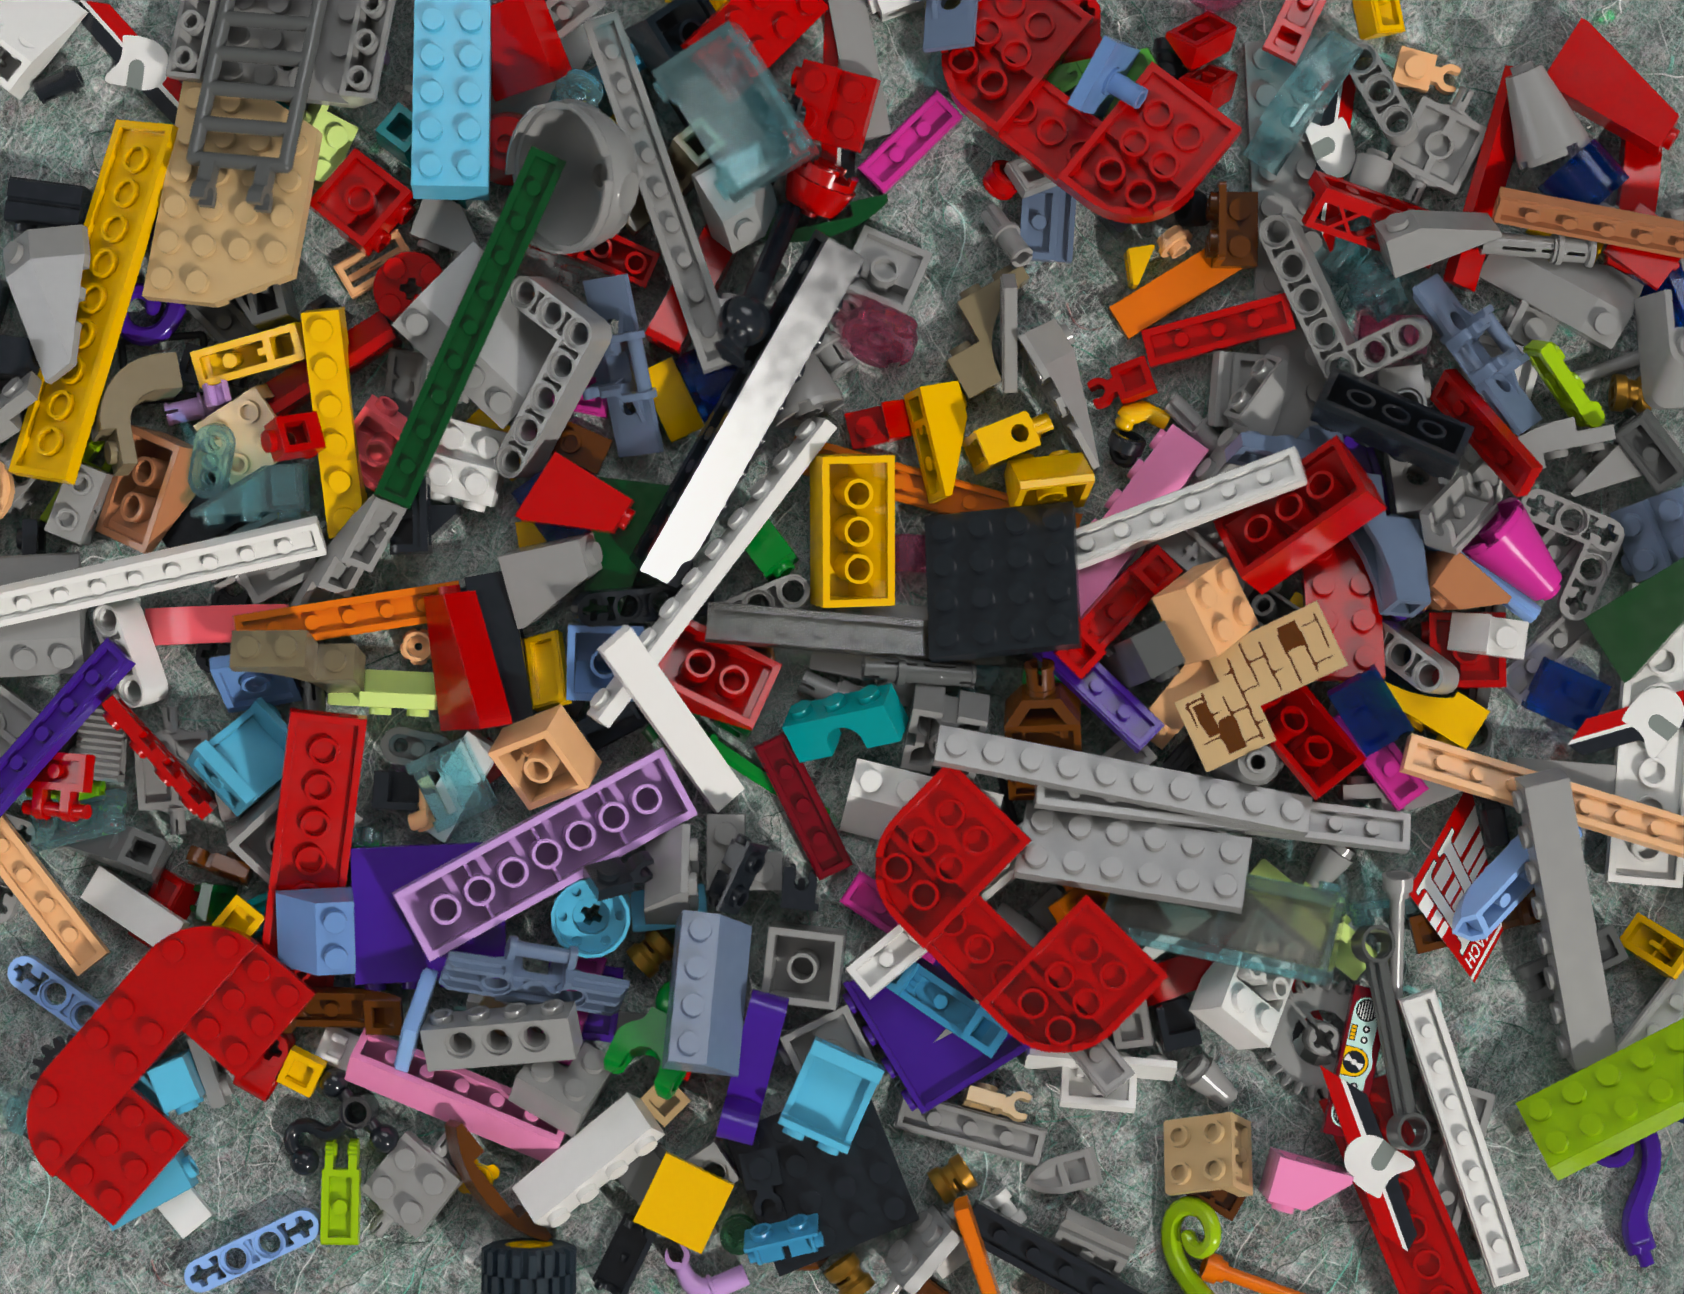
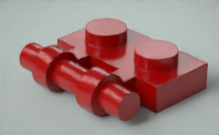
(64, 773)

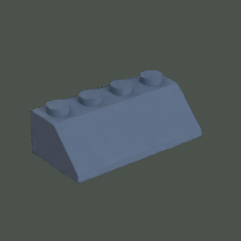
(707, 994)

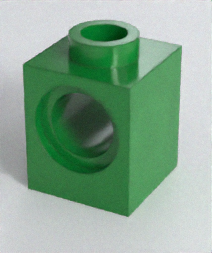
(771, 553)

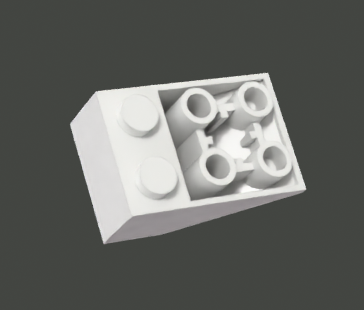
(31, 38)
(1241, 1004)

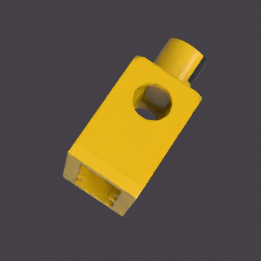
(995, 445)

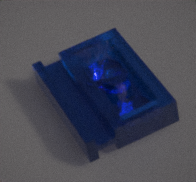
(1565, 694)
(1370, 710)

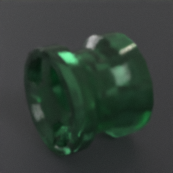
(737, 1225)

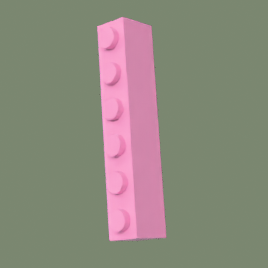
(1163, 472)
(451, 1096)

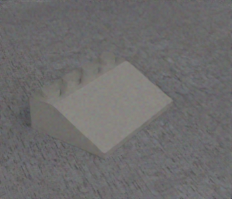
(510, 354)
(45, 644)

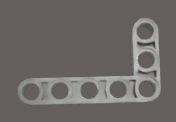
(1328, 310)
(555, 374)

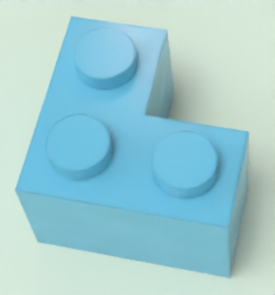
(173, 1084)

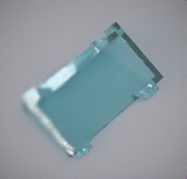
(736, 111)

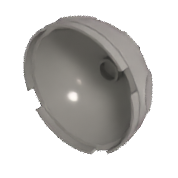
(596, 183)

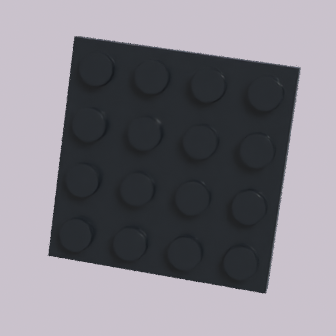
(1002, 582)
(853, 1192)

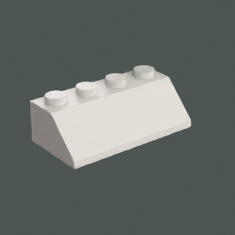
(880, 793)

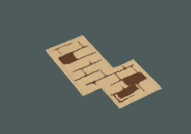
(1260, 667)

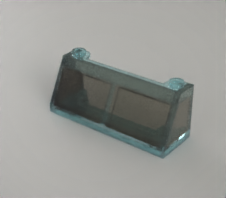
(1280, 931)

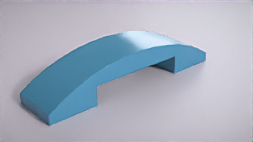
(949, 1008)

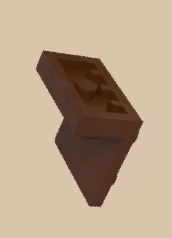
(1234, 228)

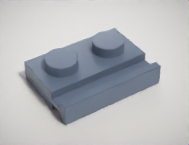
(1049, 225)

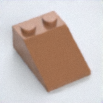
(152, 496)

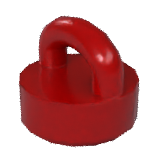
(997, 182)

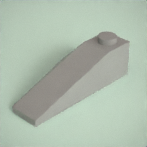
(1582, 299)
(1055, 369)

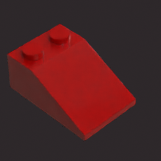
(718, 678)

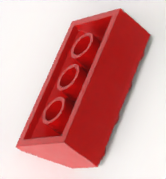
(1299, 525)
(1311, 741)

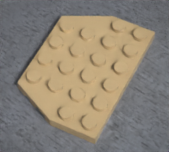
(229, 249)

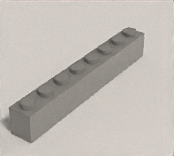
(1565, 916)

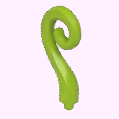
(1172, 1237)

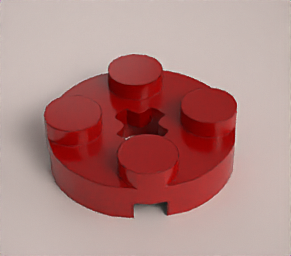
(396, 272)

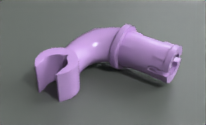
(200, 406)
(692, 1283)

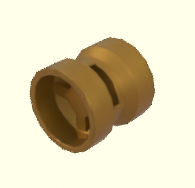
(1626, 394)
(645, 958)
(952, 1178)
(848, 1275)

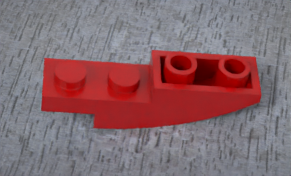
(619, 257)

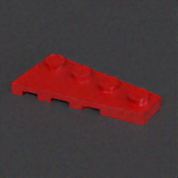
(167, 766)

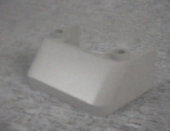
(1660, 351)

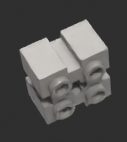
(930, 710)

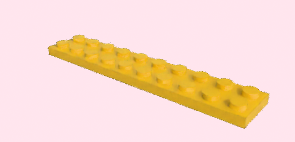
(118, 235)

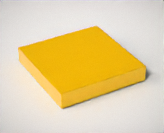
(683, 1202)

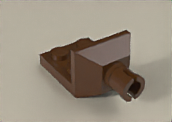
(1041, 714)

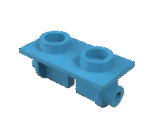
(766, 1241)

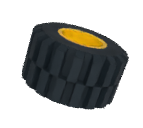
(528, 1267)

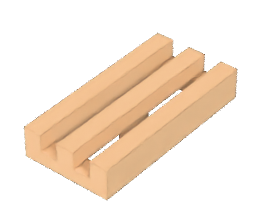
(358, 257)

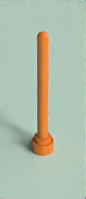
(1216, 1269)

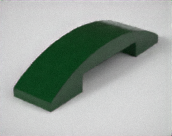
(861, 211)

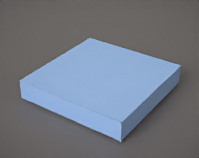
(414, 1019)

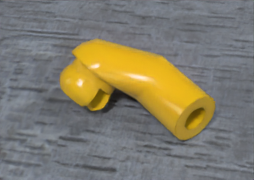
(1138, 412)

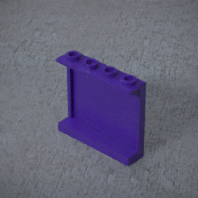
(383, 939)
(907, 1036)

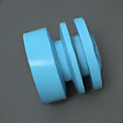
(592, 936)

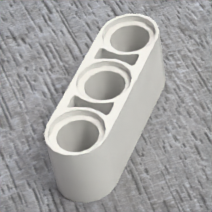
(128, 628)

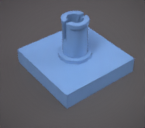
(1107, 79)
(243, 688)

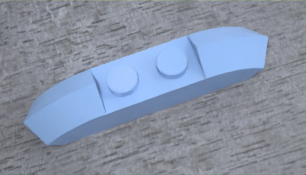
(1493, 893)

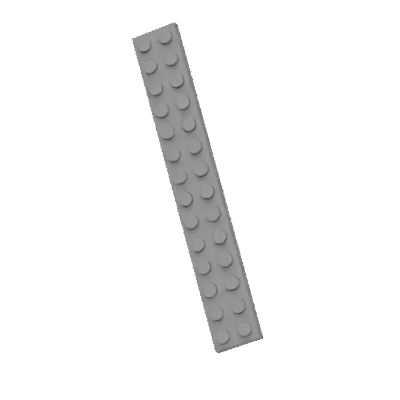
(1285, 195)

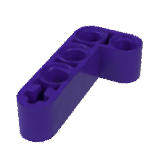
(757, 1054)

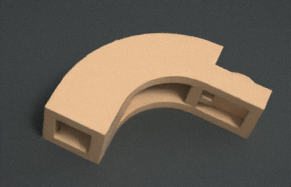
(1187, 682)

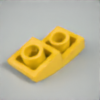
(674, 401)

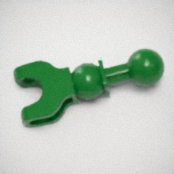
(645, 1038)

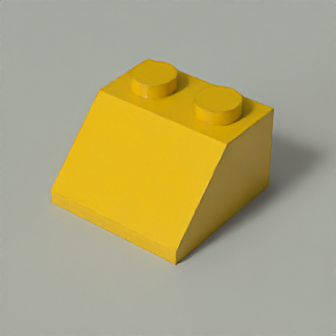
(1048, 479)

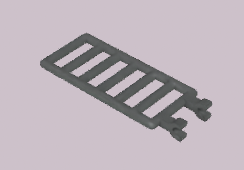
(265, 167)

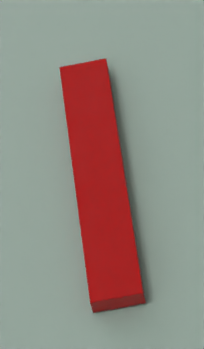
(1489, 175)

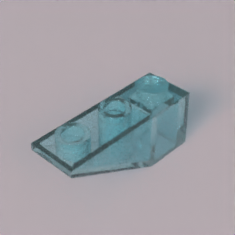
(265, 491)

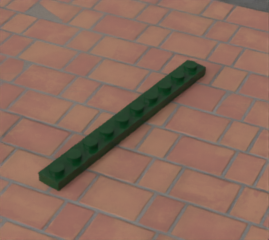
(470, 327)

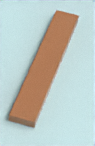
(1589, 222)

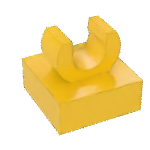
(301, 1071)

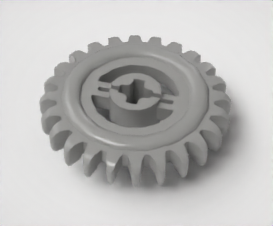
(1282, 1049)

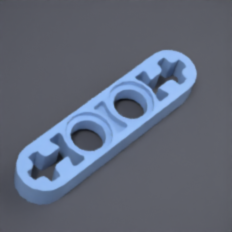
(74, 994)
(252, 1248)

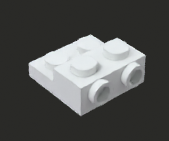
(466, 466)

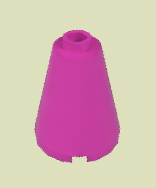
(1516, 552)

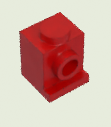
(300, 430)

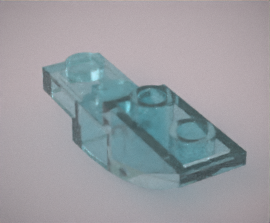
(1299, 100)

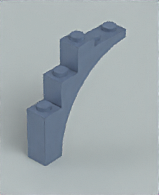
(1386, 544)

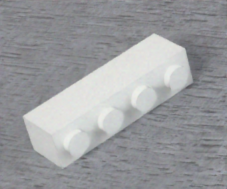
(588, 1161)

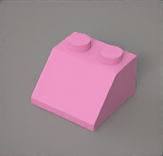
(1300, 1181)

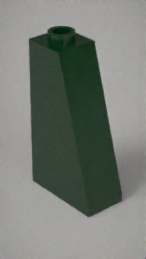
(616, 548)
(1640, 621)

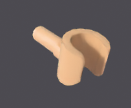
(423, 818)

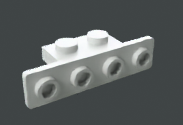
(1080, 1092)

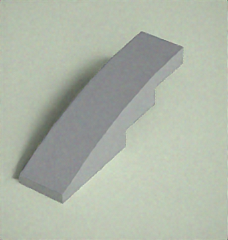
(351, 552)

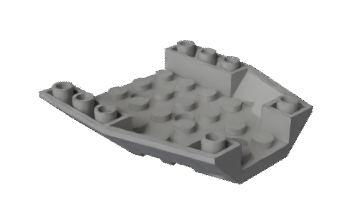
(346, 60)

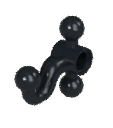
(382, 1137)

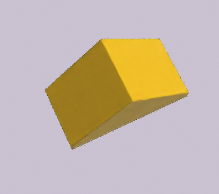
(1654, 946)

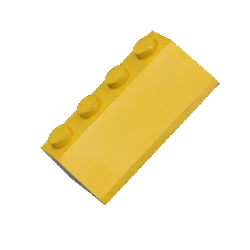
(852, 530)

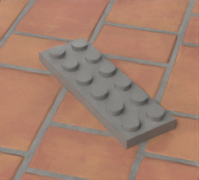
(1135, 859)

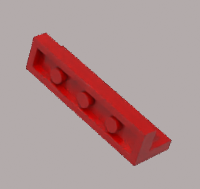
(1357, 201)
(366, 344)

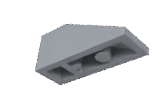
(1426, 237)

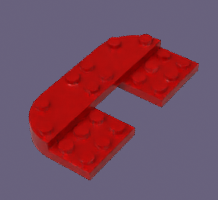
(1124, 168)
(1049, 996)
(84, 1108)

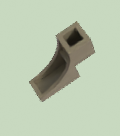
(979, 309)
(299, 656)

